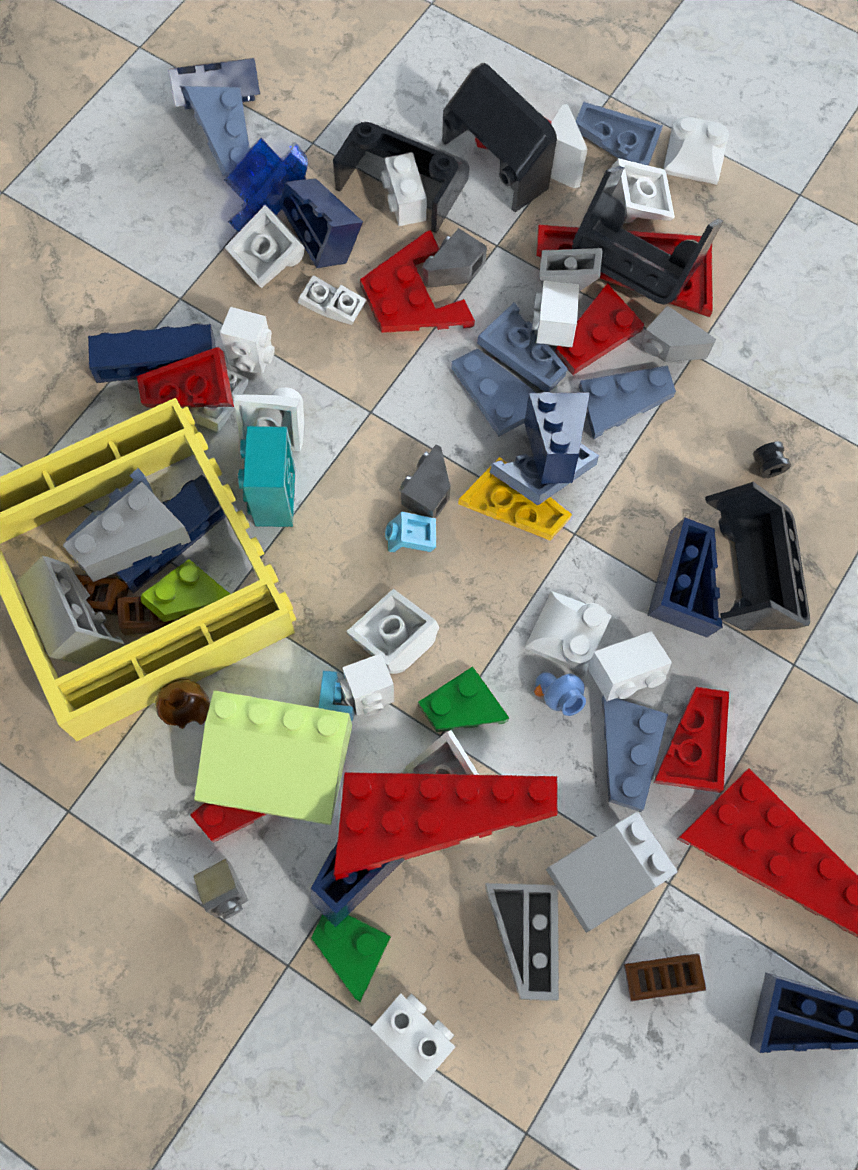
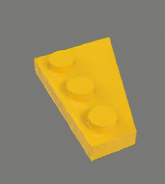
(507, 505)

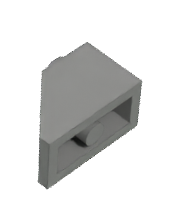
(571, 266)
(676, 338)

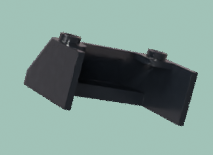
(508, 128)
(430, 162)
(632, 259)
(766, 558)

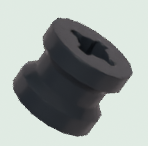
(771, 459)

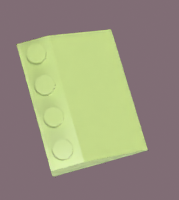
(272, 757)

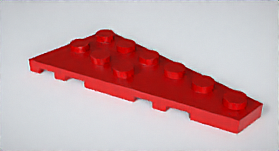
(695, 296)
(422, 813)
(775, 848)

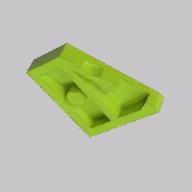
(182, 592)

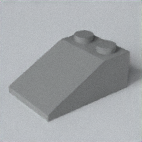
(611, 871)

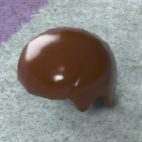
(182, 703)

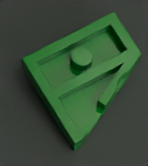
(463, 704)
(351, 950)

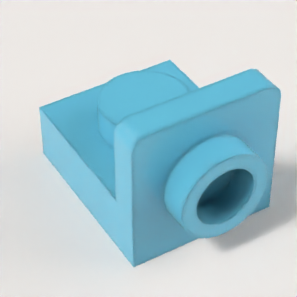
(411, 532)
(332, 693)

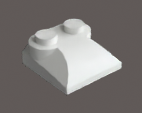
(696, 149)
(644, 192)
(265, 247)
(280, 409)
(396, 631)
(568, 631)

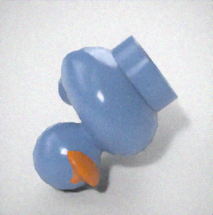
(561, 693)

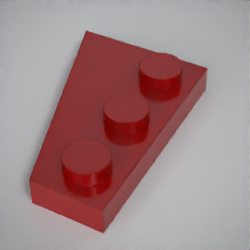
(600, 330)
(192, 381)
(699, 744)

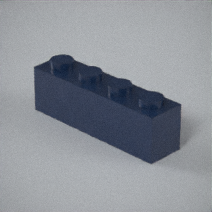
(139, 351)
(198, 512)

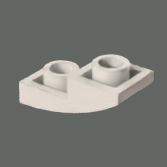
(330, 302)
(216, 417)

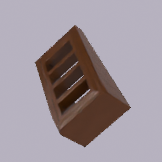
(110, 592)
(139, 626)
(695, 972)

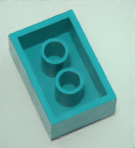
(268, 476)

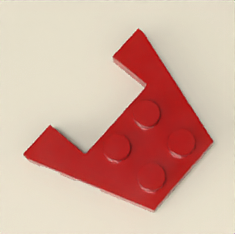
(400, 296)

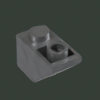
(455, 262)
(429, 487)
(220, 890)

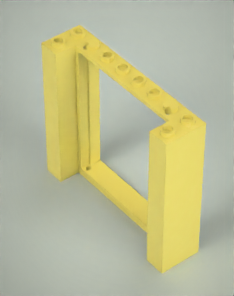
(179, 651)

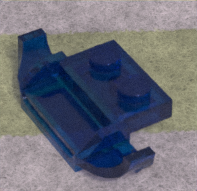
(262, 177)

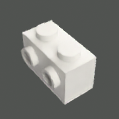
(405, 189)
(557, 313)
(247, 340)
(629, 666)
(367, 685)
(414, 1036)

